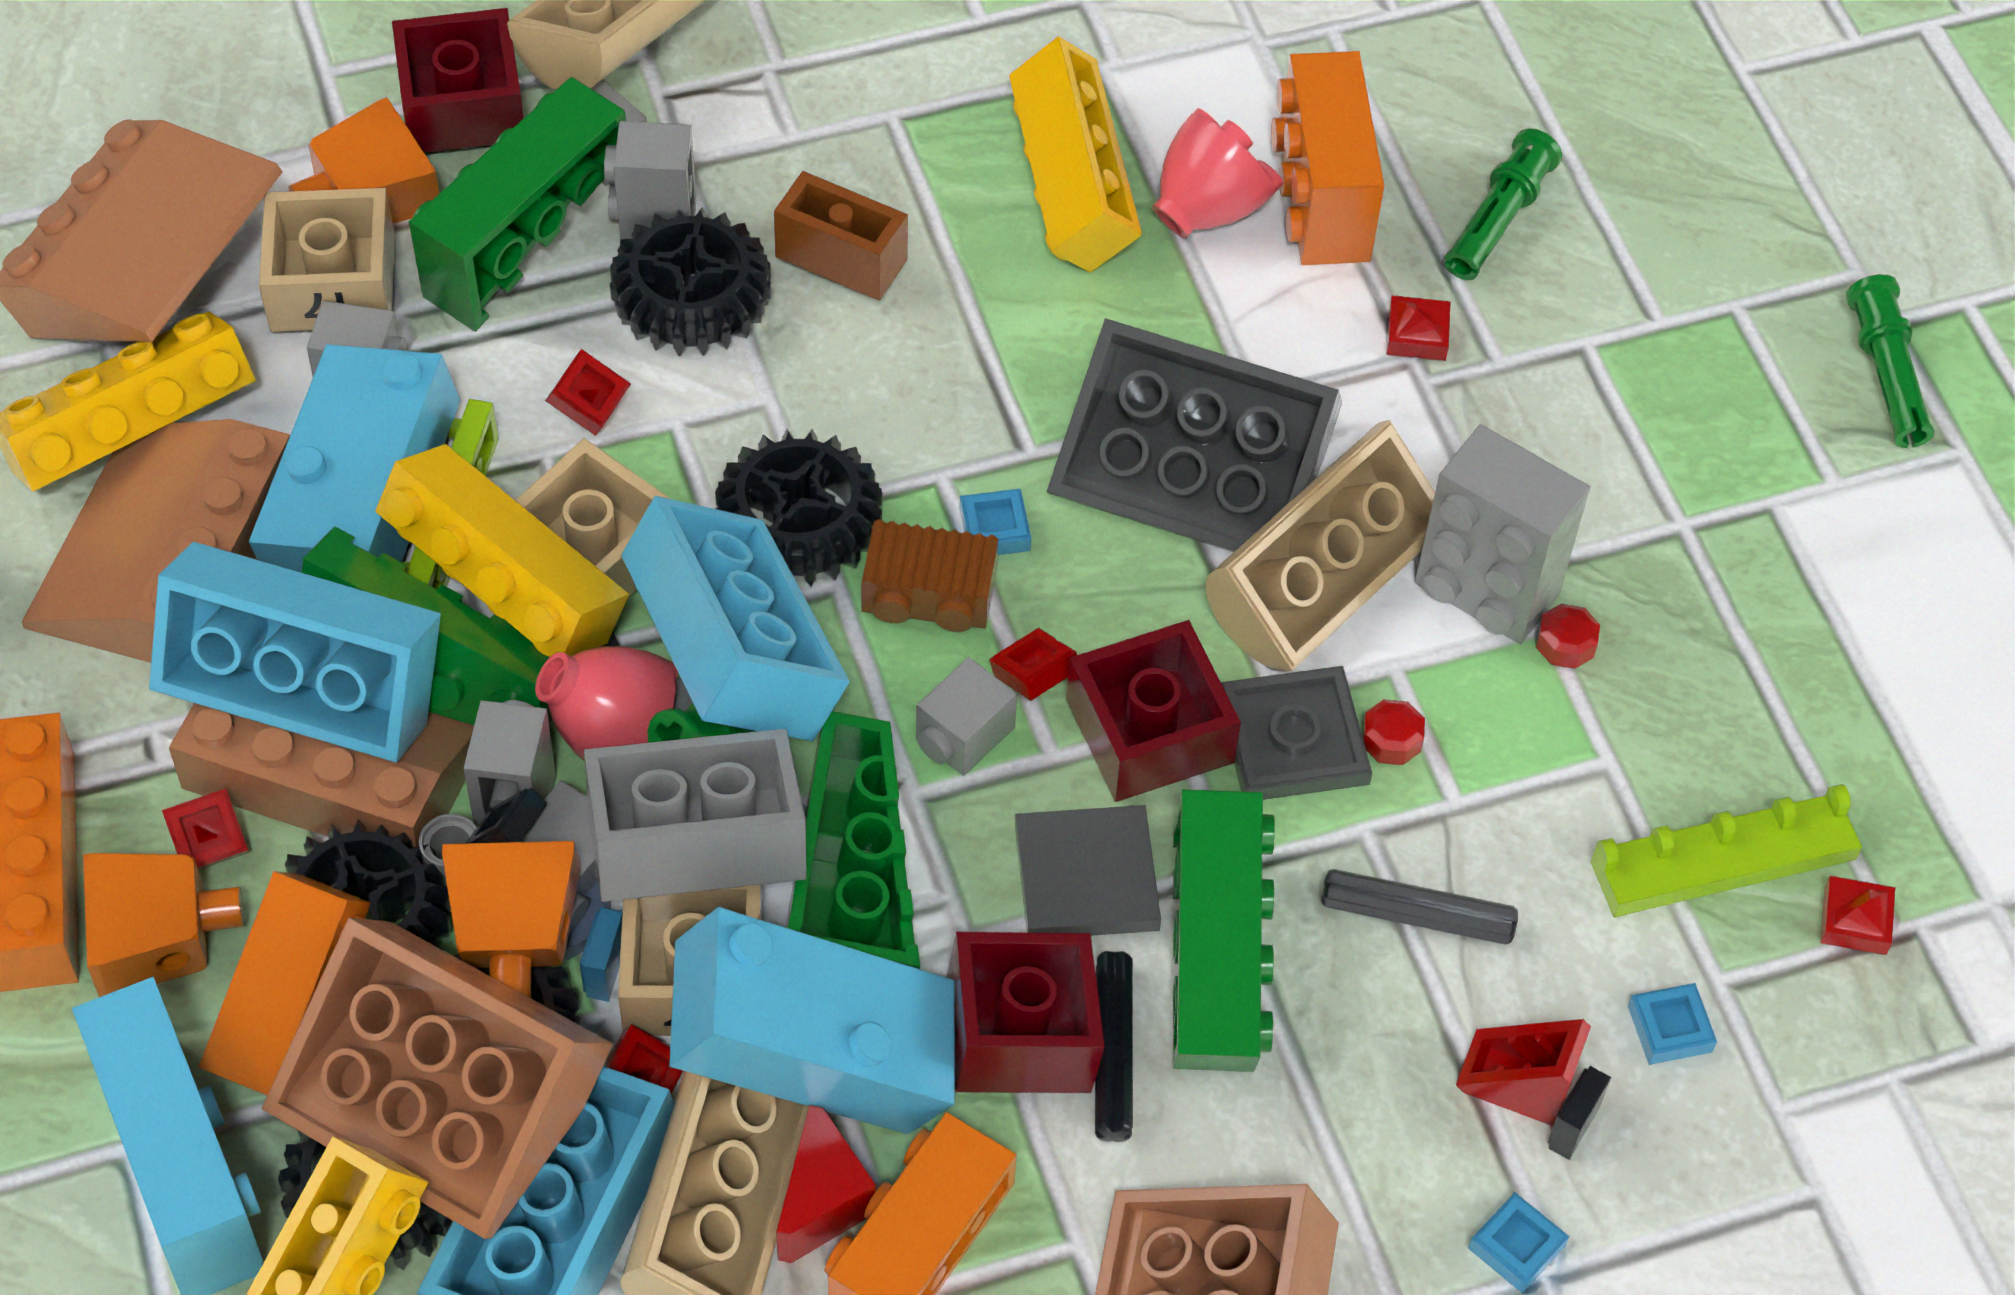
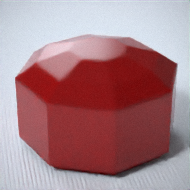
(1568, 636)
(1393, 732)

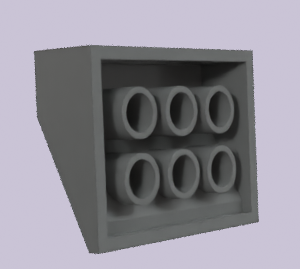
(1190, 437)

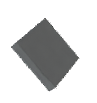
(1298, 734)
(1087, 871)

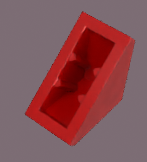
(1524, 1066)
(824, 1191)

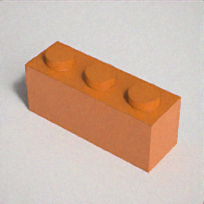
(277, 977)
(927, 1216)

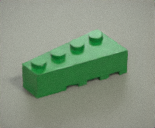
(511, 200)
(474, 653)
(855, 845)
(1220, 930)

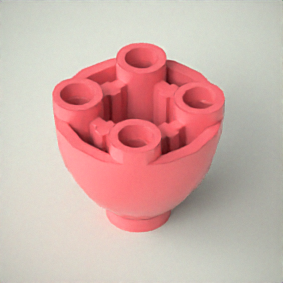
(1211, 177)
(606, 695)

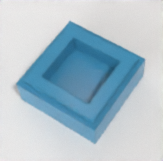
(998, 514)
(602, 954)
(1672, 1023)
(1518, 1242)

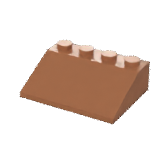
(132, 233)
(144, 511)
(318, 781)
(435, 1071)
(1218, 1242)

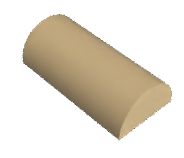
(589, 35)
(1324, 552)
(715, 1192)

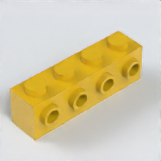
(1074, 155)
(122, 399)
(501, 552)
(342, 1225)

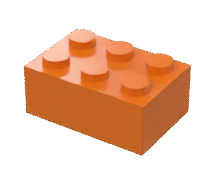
(1328, 158)

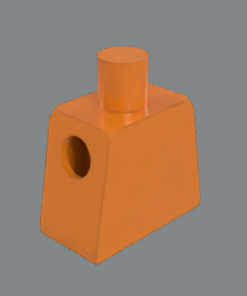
(373, 152)
(512, 905)
(150, 917)

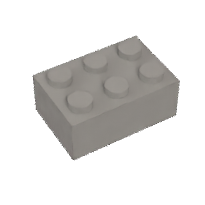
(1500, 533)
(695, 814)

